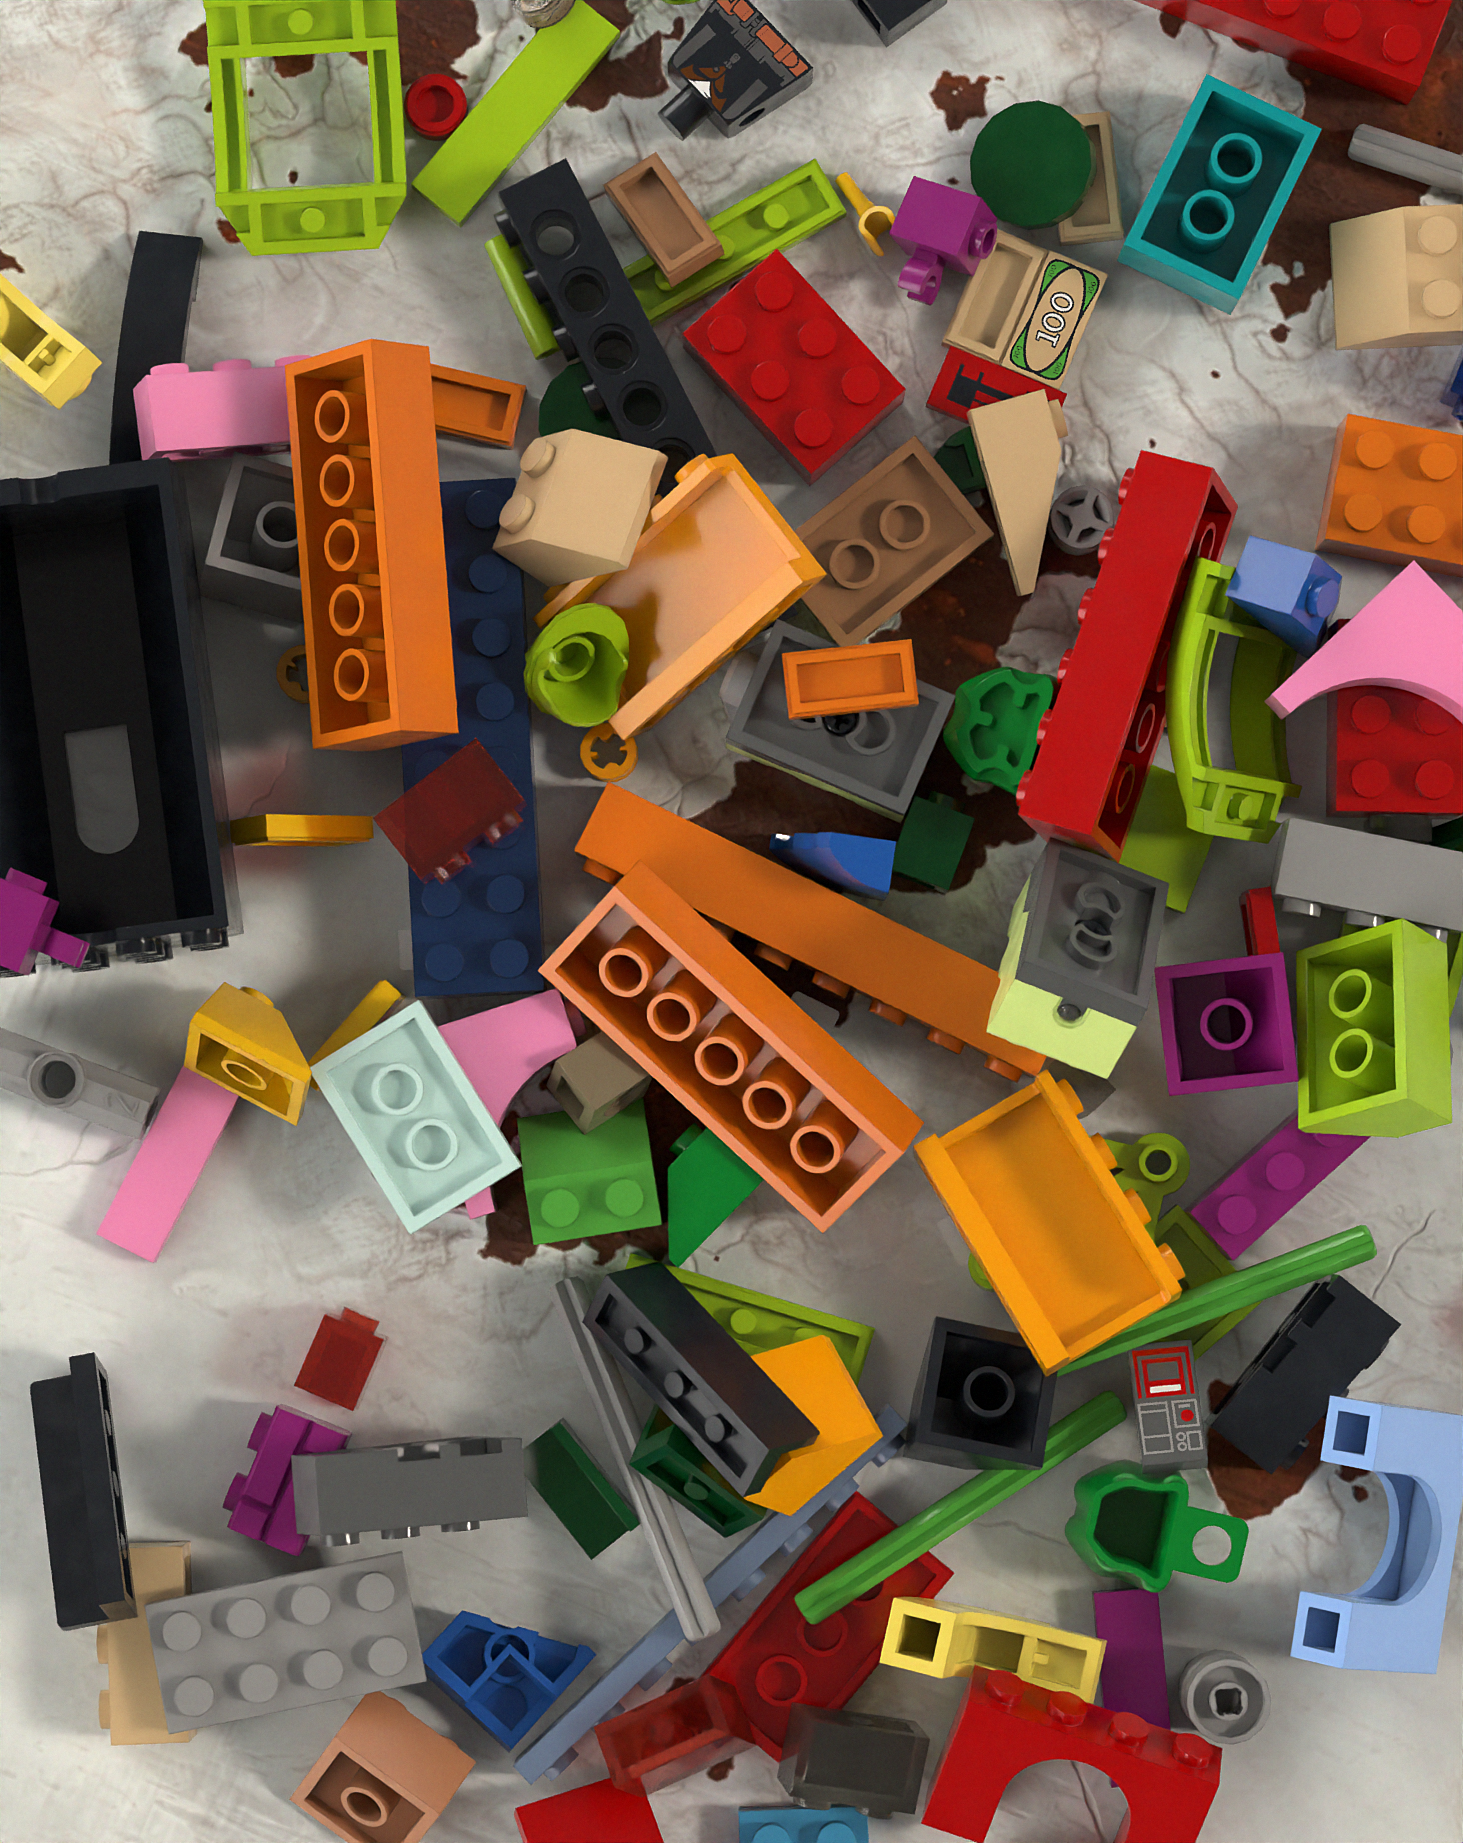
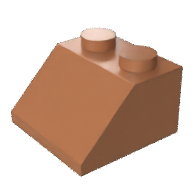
(383, 1775)

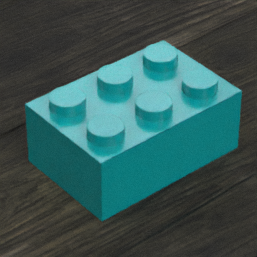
(1218, 194)

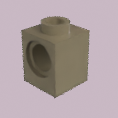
(597, 1081)

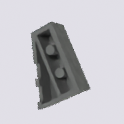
(408, 1488)

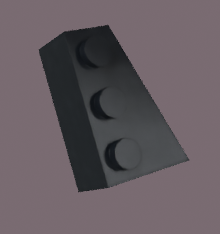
(1305, 1361)

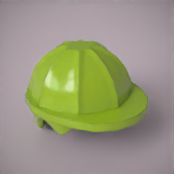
(579, 665)

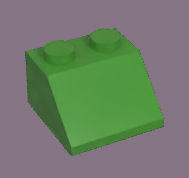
(590, 1180)

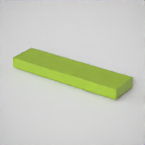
(514, 112)
(749, 232)
(767, 1322)

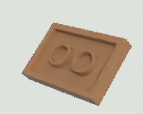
(887, 542)

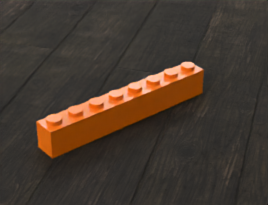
(805, 925)

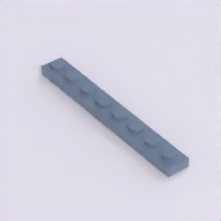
(734, 1575)

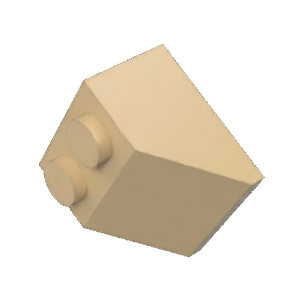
(1398, 278)
(578, 506)

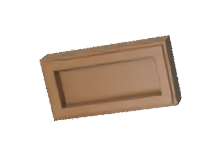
(663, 219)

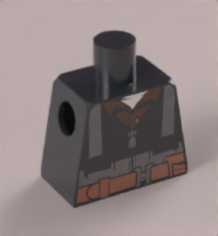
(732, 71)

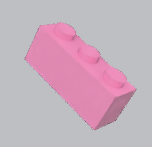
(213, 411)

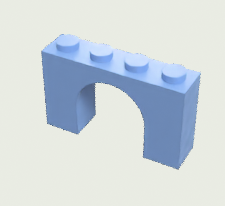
(1401, 1609)

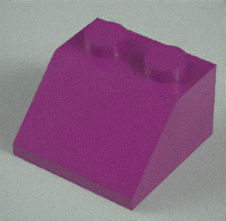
(1226, 1024)

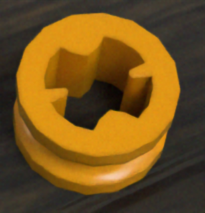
(286, 662)
(612, 771)

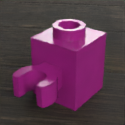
(940, 231)
(26, 926)

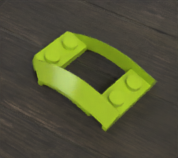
(314, 215)
(1216, 798)

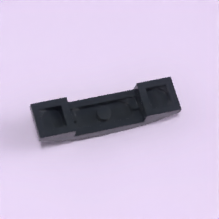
(152, 326)

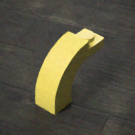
(41, 350)
(953, 1637)

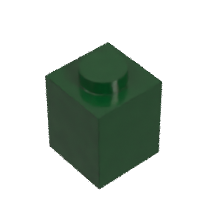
(932, 841)

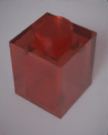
(342, 1358)

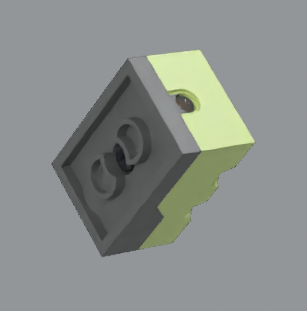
(857, 755)
(1079, 958)

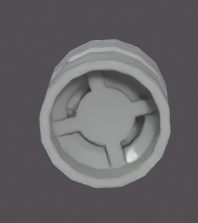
(1224, 1696)

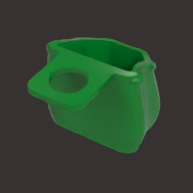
(998, 724)
(1142, 1528)

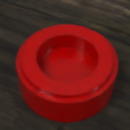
(435, 106)

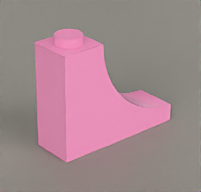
(1399, 640)
(506, 1050)

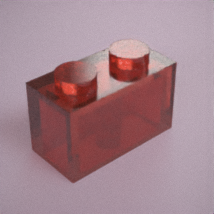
(452, 813)
(674, 1736)

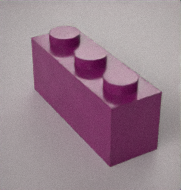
(1267, 1184)

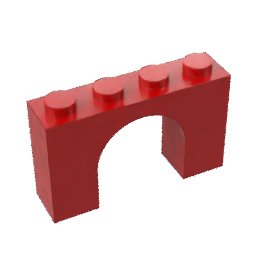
(1015, 1724)

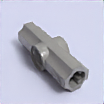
(98, 1092)

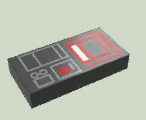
(1167, 1407)

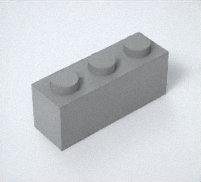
(1367, 878)

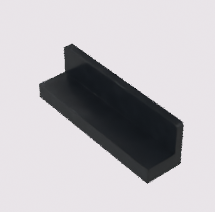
(697, 1374)
(83, 1496)

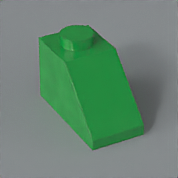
(703, 1189)

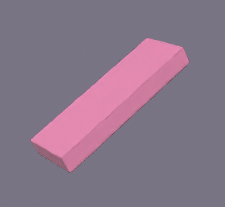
(168, 1165)

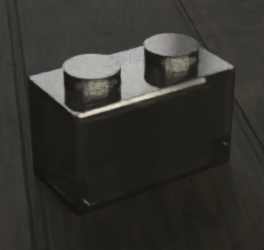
(852, 1760)

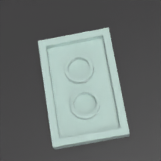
(415, 1117)

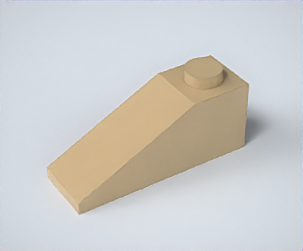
(1020, 468)

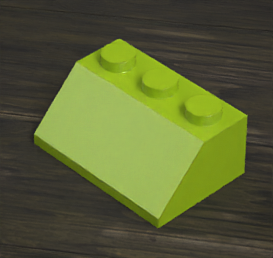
(1374, 1033)

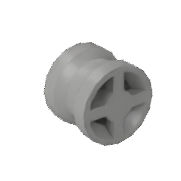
(1085, 509)

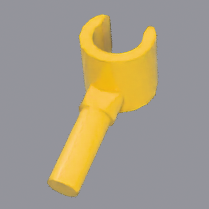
(872, 218)

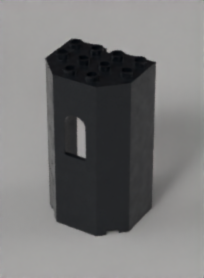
(106, 636)

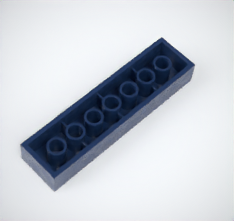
(486, 923)

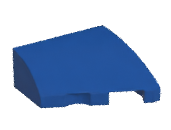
(839, 861)
(502, 1673)

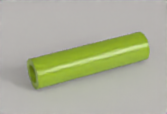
(533, 319)

